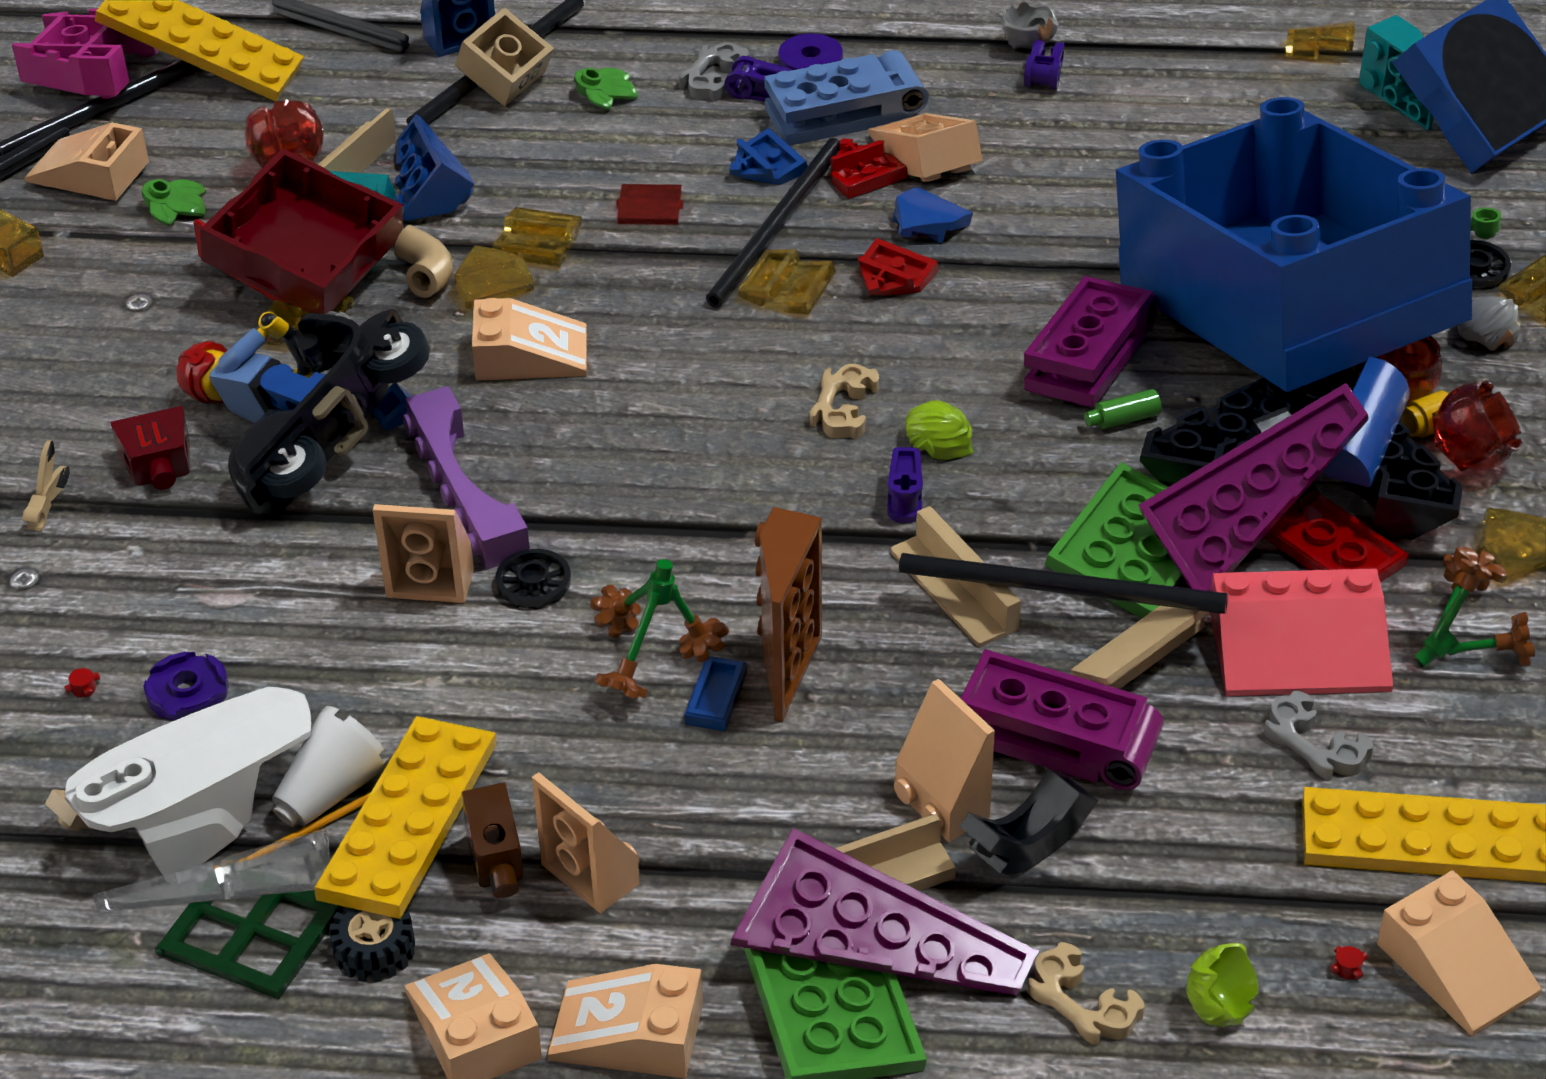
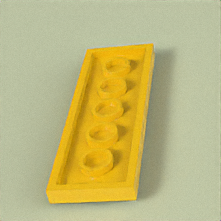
(205, 42)
(405, 818)
(1424, 834)

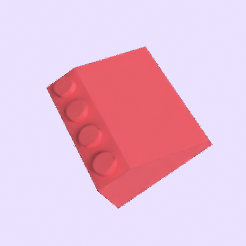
(1302, 632)

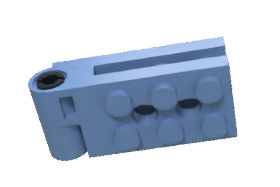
(843, 97)

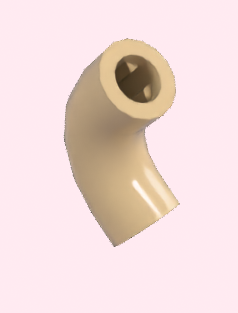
(429, 261)

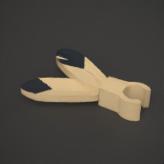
(48, 487)

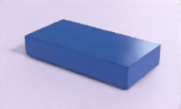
(716, 693)

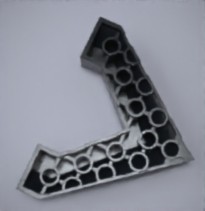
(1407, 489)

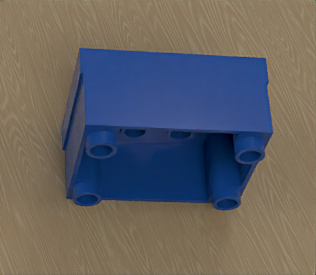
(1295, 244)

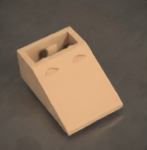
(93, 161)

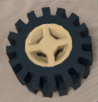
(391, 943)

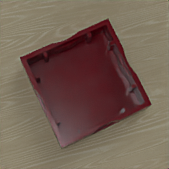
(302, 233)

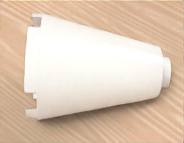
(327, 768)

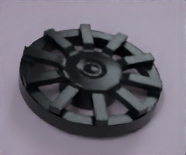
(1482, 264)
(533, 578)

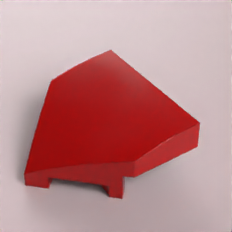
(864, 168)
(895, 270)

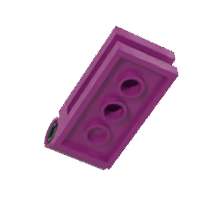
(1089, 340)
(1064, 720)

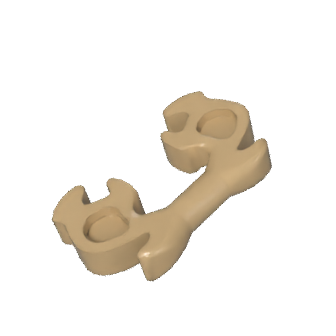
(846, 420)
(1063, 968)

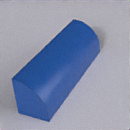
(1384, 397)

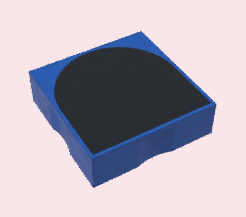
(1480, 81)

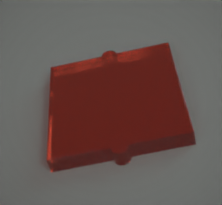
(649, 204)

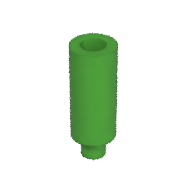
(1124, 409)

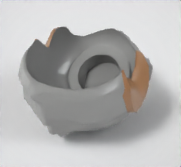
(1028, 24)
(1492, 323)

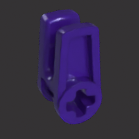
(1042, 68)
(751, 77)
(905, 485)

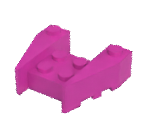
(78, 55)

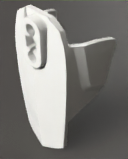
(192, 778)

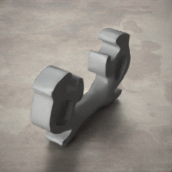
(710, 85)
(1297, 713)

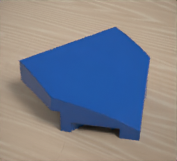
(767, 159)
(928, 215)

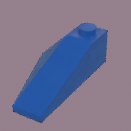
(429, 175)

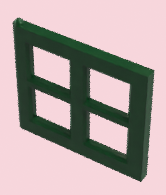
(225, 964)

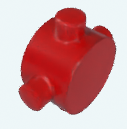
(82, 682)
(1348, 962)

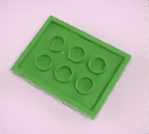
(1115, 538)
(835, 1018)

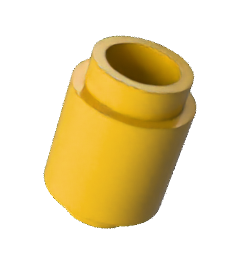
(1418, 414)

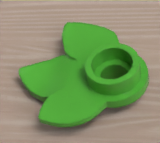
(604, 85)
(173, 198)

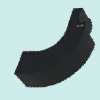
(1034, 828)

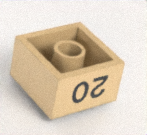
(504, 56)

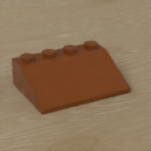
(789, 600)

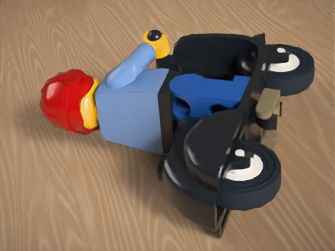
(301, 413)

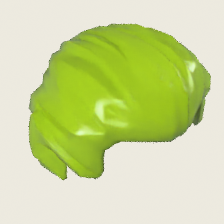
(939, 430)
(1222, 985)

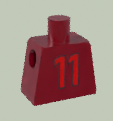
(154, 446)

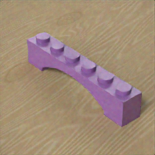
(491, 526)

